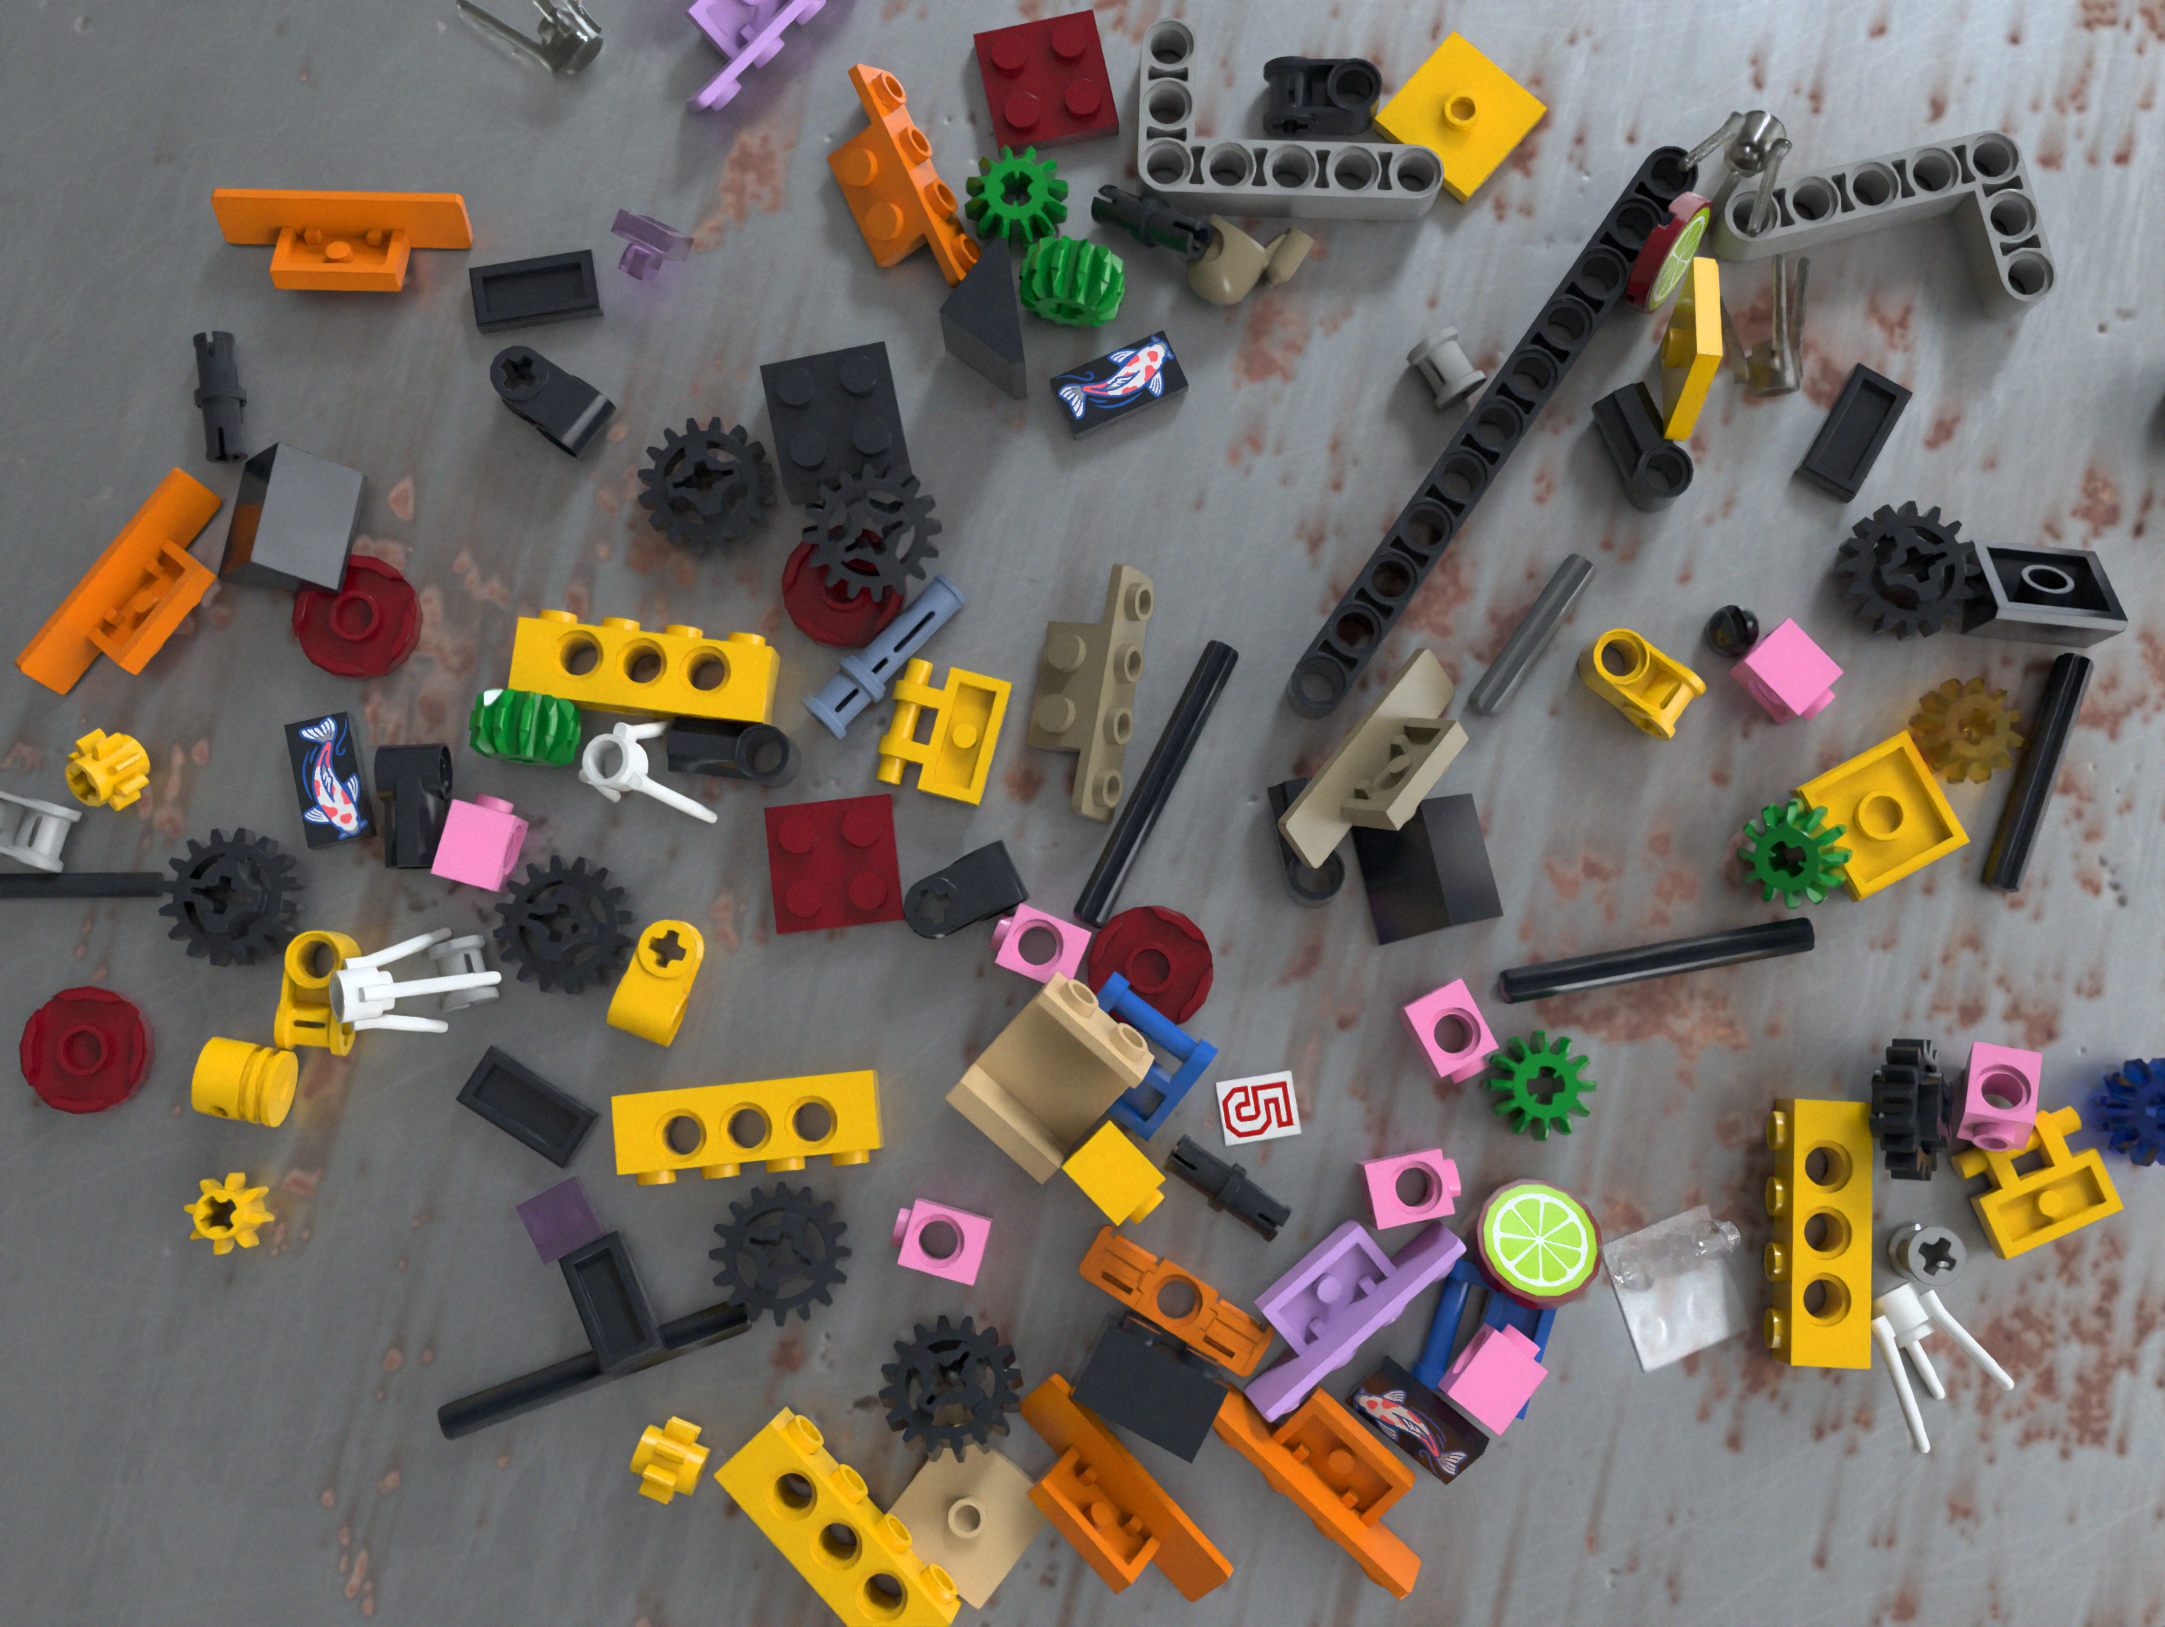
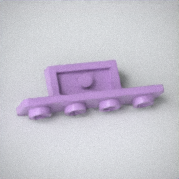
(742, 34)
(1340, 1300)

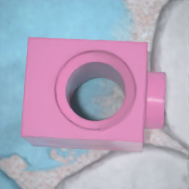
(1787, 673)
(480, 843)
(1069, 938)
(1420, 1021)
(2004, 1073)
(1379, 1187)
(972, 1236)
(1494, 1376)

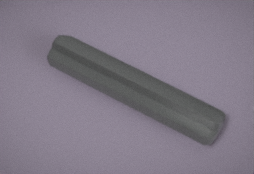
(1532, 635)

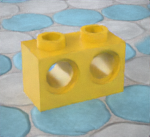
(1115, 1175)

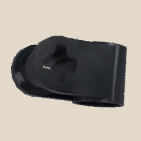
(1315, 96)
(556, 405)
(975, 885)

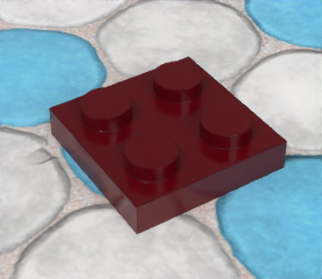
(1046, 83)
(834, 864)

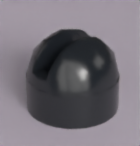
(1722, 635)

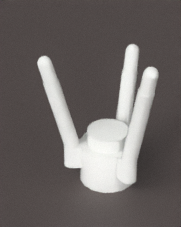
(620, 764)
(363, 993)
(1903, 1319)

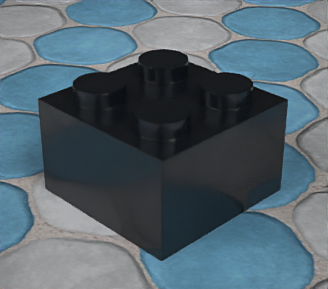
(834, 414)
(1150, 1385)

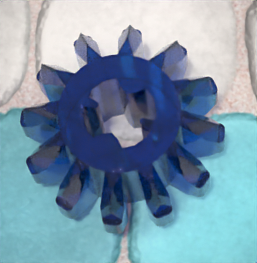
(2125, 1111)

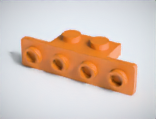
(895, 185)
(341, 235)
(131, 592)
(1332, 1474)
(1111, 1503)

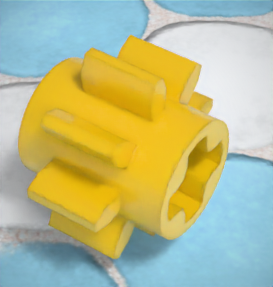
(107, 770)
(213, 1206)
(669, 1460)

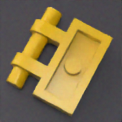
(962, 737)
(2045, 1201)

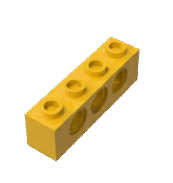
(548, 643)
(645, 1121)
(1842, 1328)
(803, 1533)

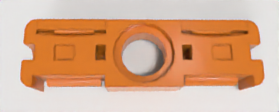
(1210, 1326)

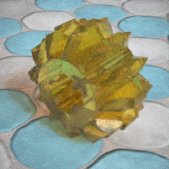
(1983, 717)

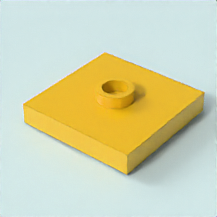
(1463, 113)
(1691, 349)
(1890, 814)

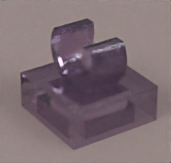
(649, 244)
(561, 1220)

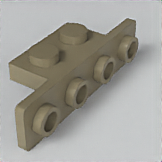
(1090, 691)
(1381, 764)

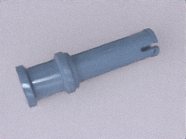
(863, 677)

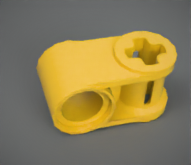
(1651, 687)
(654, 994)
(307, 995)

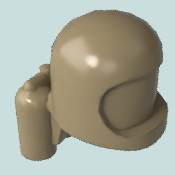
(1237, 262)

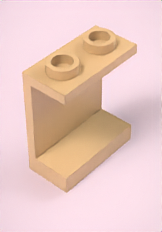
(1050, 1075)

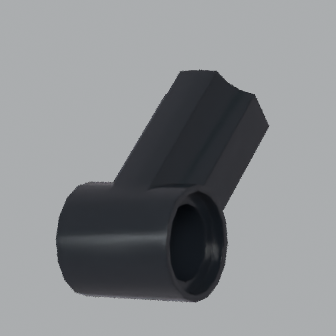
(1637, 442)
(729, 752)
(413, 786)
(1280, 799)

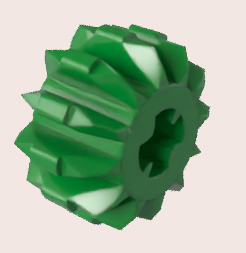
(1016, 177)
(1071, 281)
(525, 727)
(1794, 877)
(1552, 1104)

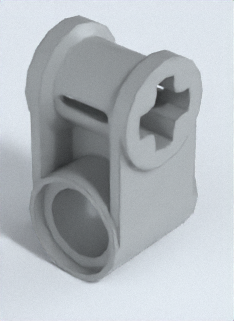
(34, 830)

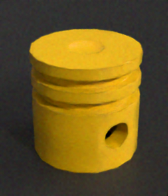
(244, 1081)

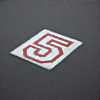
(1258, 1108)

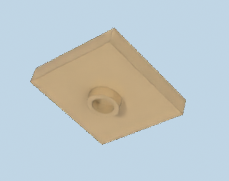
(970, 1518)

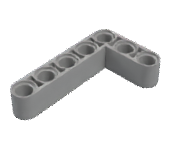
(1259, 160)
(1899, 200)

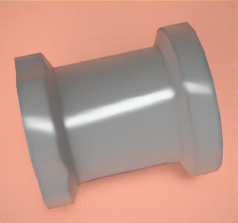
(1446, 368)
(458, 958)
(1939, 1242)

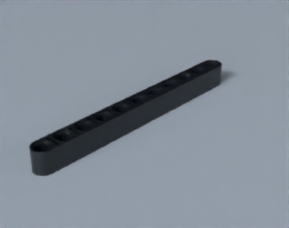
(1503, 403)

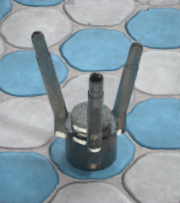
(568, 37)
(1751, 146)
(1776, 362)

